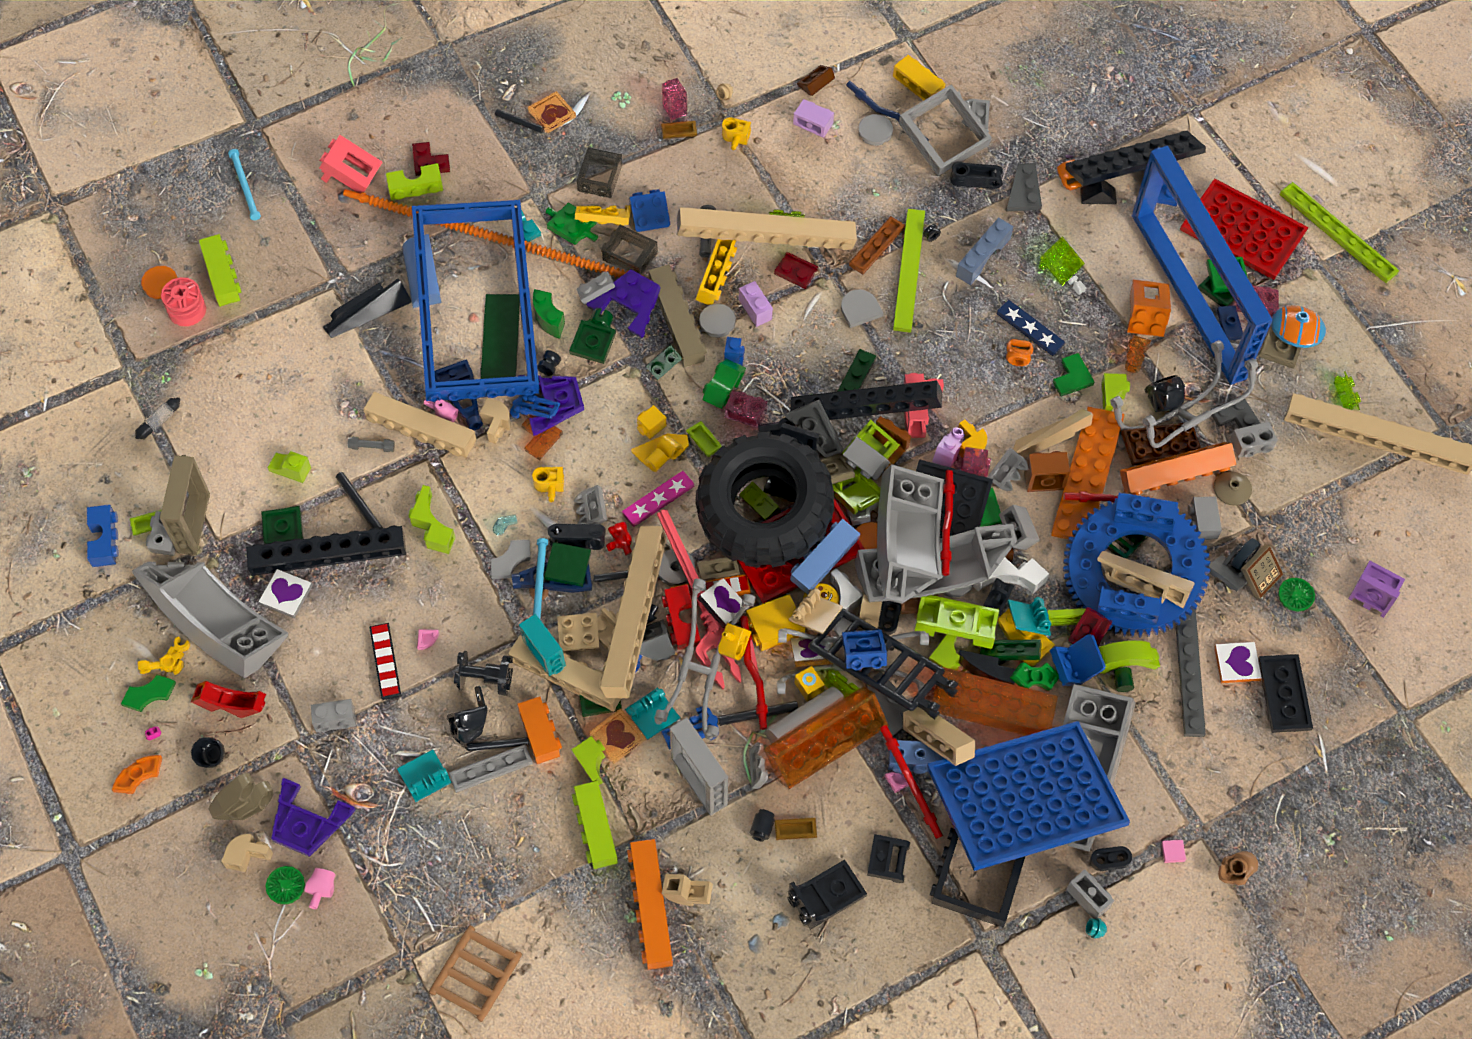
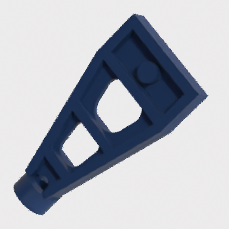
(457, 372)
(529, 582)

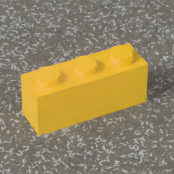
(917, 78)

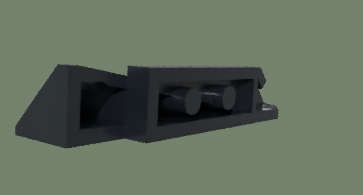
(367, 307)

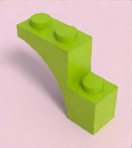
(436, 535)

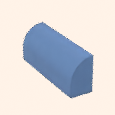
(410, 263)

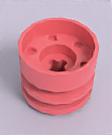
(183, 301)

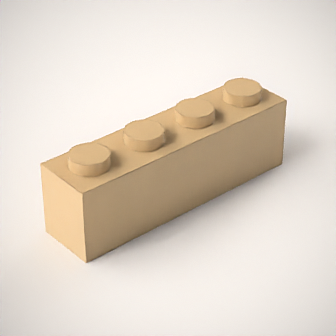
(939, 736)

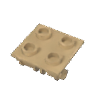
(815, 612)
(578, 632)

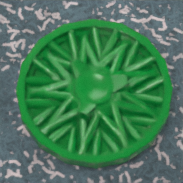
(1296, 594)
(285, 885)

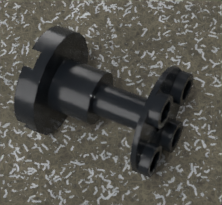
(491, 673)

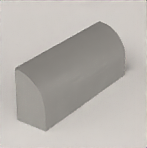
(803, 714)

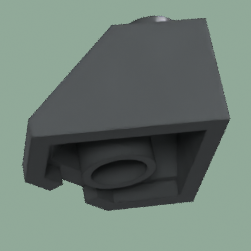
(657, 642)

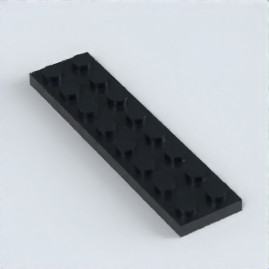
(1132, 158)

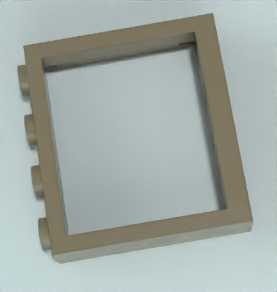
(185, 531)

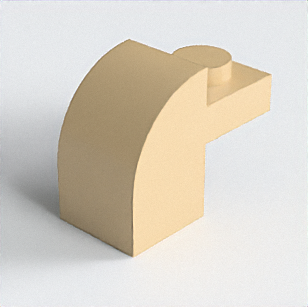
(497, 416)
(870, 612)
(241, 849)
(686, 892)

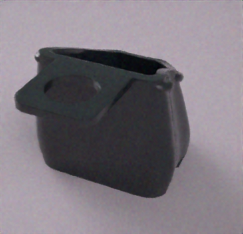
(469, 723)

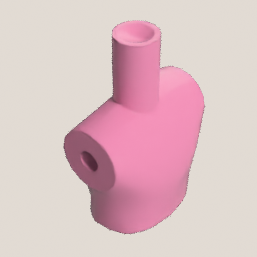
(443, 409)
(320, 885)

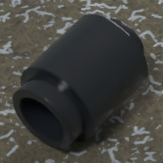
(762, 825)

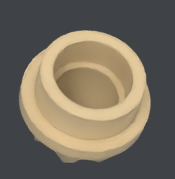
(724, 91)

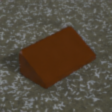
(816, 79)

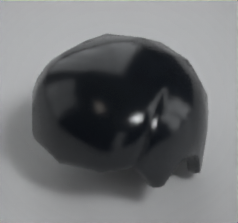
(208, 752)

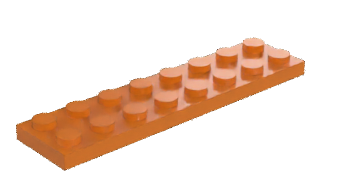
(1088, 470)

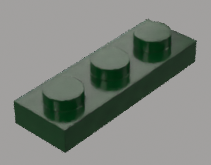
(858, 371)
(1014, 650)

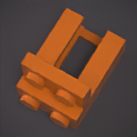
(1147, 314)

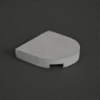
(860, 307)

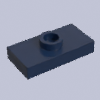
(1230, 322)

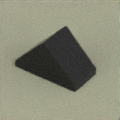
(1098, 193)

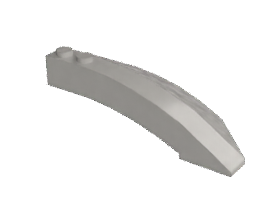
(973, 561)
(211, 615)
(1106, 724)

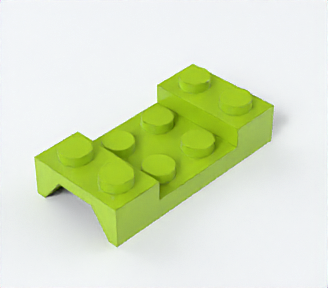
(957, 619)

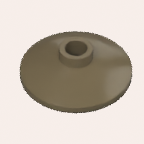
(1229, 494)

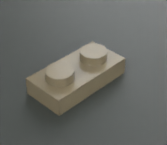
(718, 569)

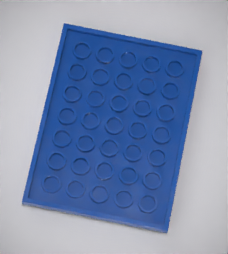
(1028, 796)

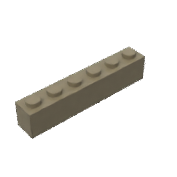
(677, 316)

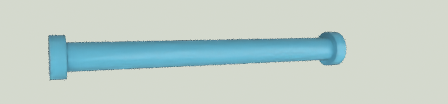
(254, 214)
(542, 543)

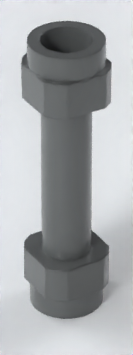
(387, 446)

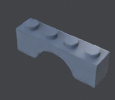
(994, 238)

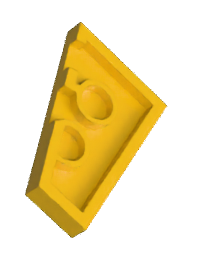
(603, 216)
(1007, 625)

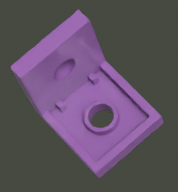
(1377, 588)

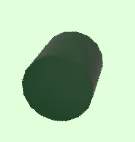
(1124, 679)

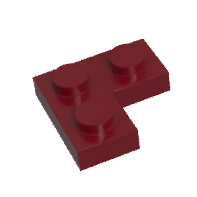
(423, 157)

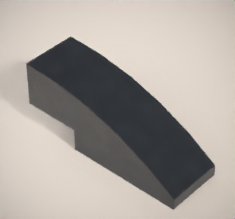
(985, 667)

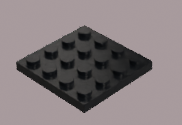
(969, 496)

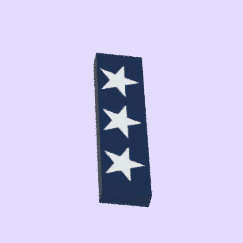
(1030, 327)

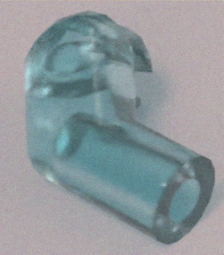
(503, 522)

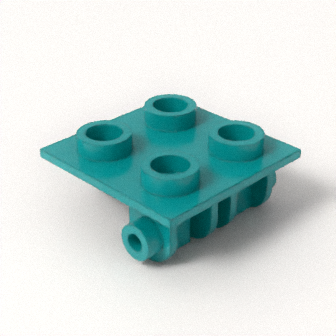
(1031, 616)
(644, 712)
(424, 775)

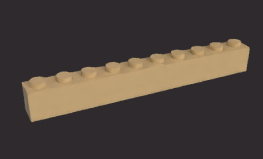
(766, 228)
(1380, 433)
(633, 612)

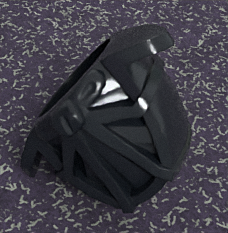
(1166, 393)

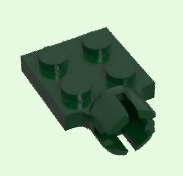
(594, 337)

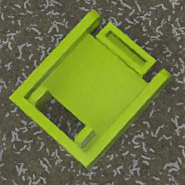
(866, 436)
(859, 495)

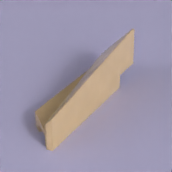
(1053, 433)
(1146, 579)

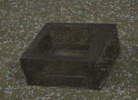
(603, 159)
(648, 245)

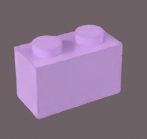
(813, 118)
(755, 303)

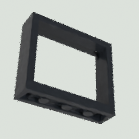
(998, 919)

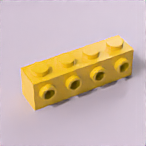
(715, 271)

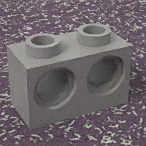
(1252, 436)

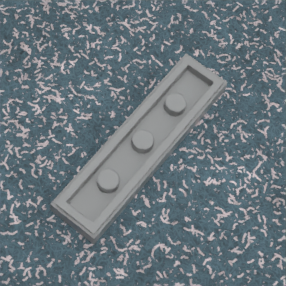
(490, 768)

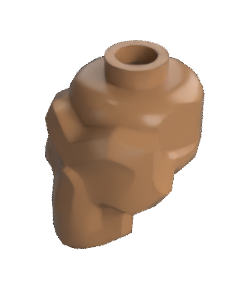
(1238, 868)

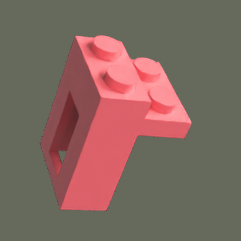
(333, 165)
(917, 420)

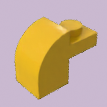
(972, 438)

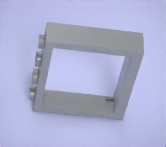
(922, 144)
(698, 766)

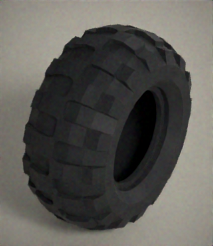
(756, 458)

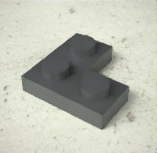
(1239, 412)

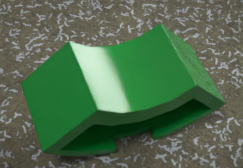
(547, 315)
(726, 377)

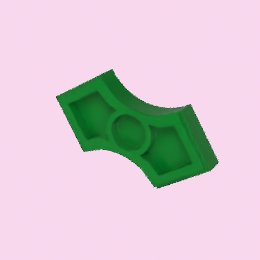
(1029, 676)
(139, 697)

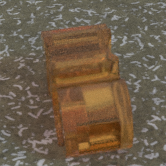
(1135, 353)

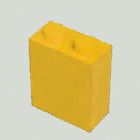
(769, 618)

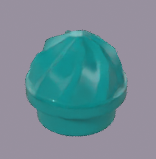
(1096, 928)

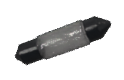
(157, 418)

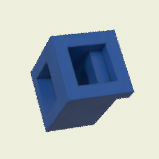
(734, 350)

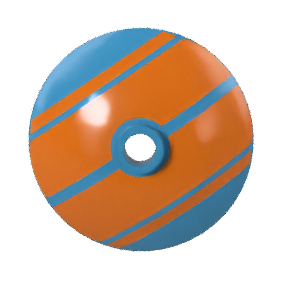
(1298, 326)

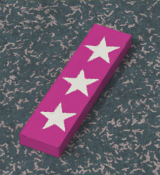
(658, 498)

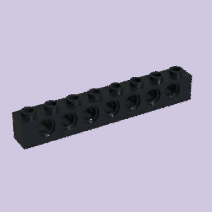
(875, 400)
(335, 555)

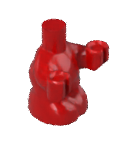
(621, 538)

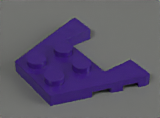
(633, 293)
(560, 390)
(300, 828)

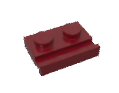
(796, 270)
(1091, 623)

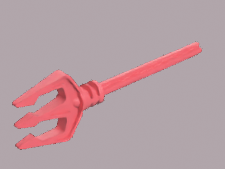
(714, 630)

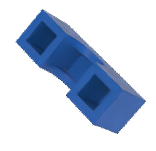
(103, 550)

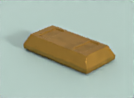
(679, 129)
(795, 828)

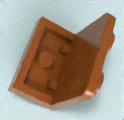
(899, 435)

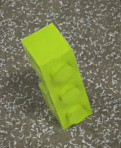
(427, 183)

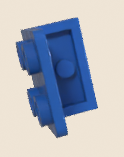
(649, 210)
(1078, 661)

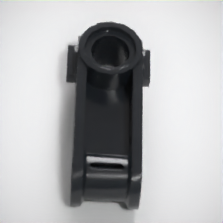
(976, 175)
(578, 535)

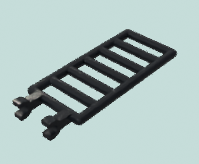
(919, 700)

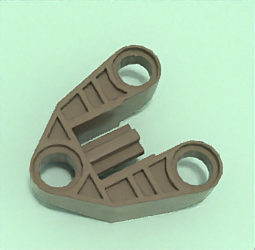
(241, 799)

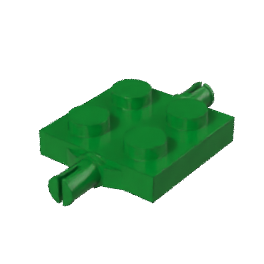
(568, 227)

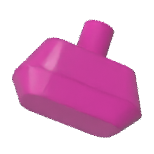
(152, 733)

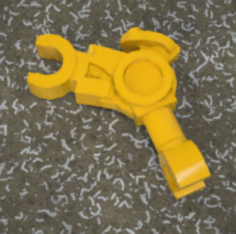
(170, 662)

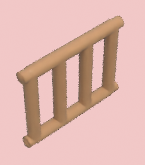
(492, 994)

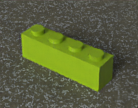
(219, 270)
(595, 825)

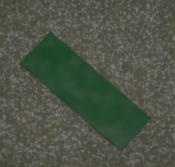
(500, 336)

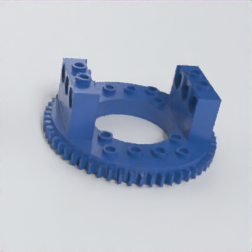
(1126, 517)

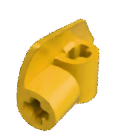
(660, 450)

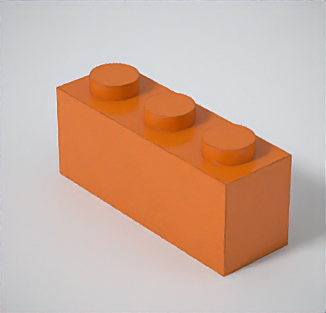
(539, 729)

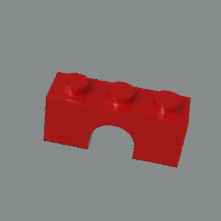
(677, 600)

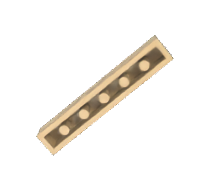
(419, 424)
(574, 677)

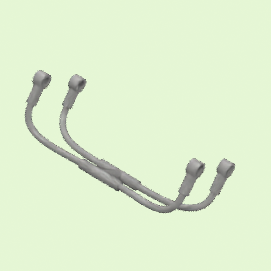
(1149, 421)
(782, 638)
(661, 715)

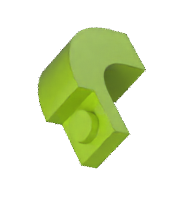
(1129, 653)

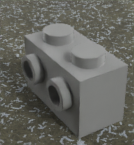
(866, 458)
(1205, 516)
(1022, 524)
(159, 540)
(333, 715)
(1090, 894)

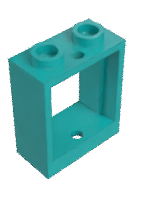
(542, 645)

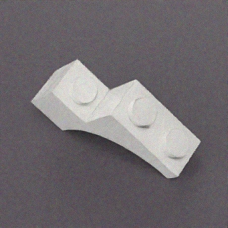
(1028, 575)
(849, 597)

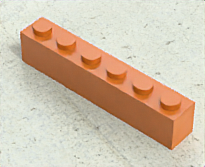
(1178, 467)
(651, 904)

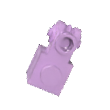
(949, 448)

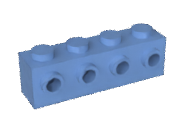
(824, 556)
(916, 756)

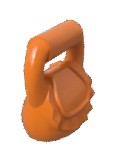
(1065, 175)
(1019, 356)

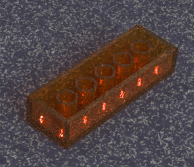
(996, 704)
(826, 737)

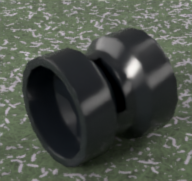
(549, 362)

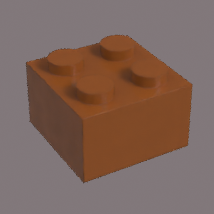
(1047, 471)

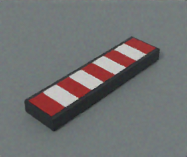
(385, 661)

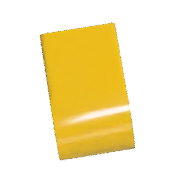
(736, 131)
(553, 483)
(734, 641)

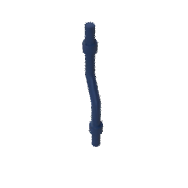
(861, 95)

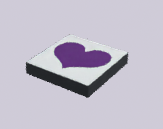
(721, 602)

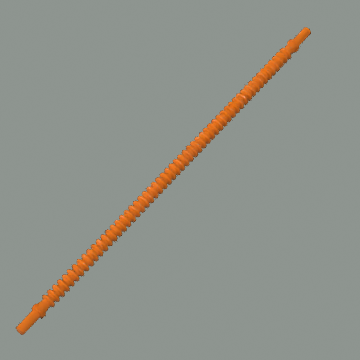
(363, 197)

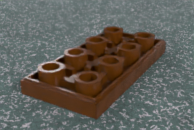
(1142, 452)

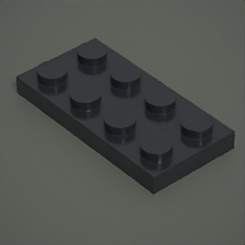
(1285, 693)

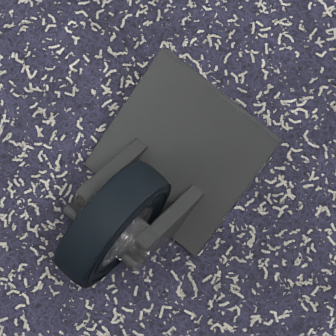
(1230, 572)

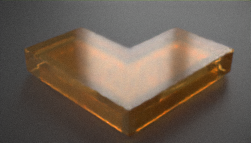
(542, 442)

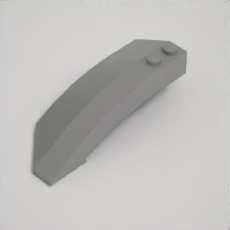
(908, 532)

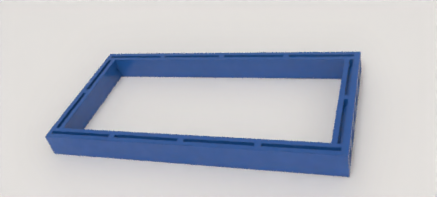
(1164, 167)
(475, 388)

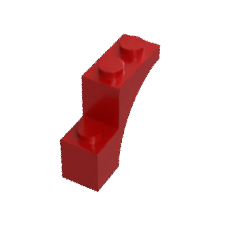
(234, 702)

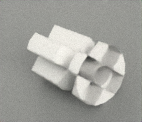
(1078, 286)

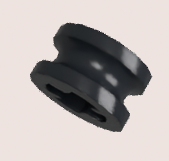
(932, 232)

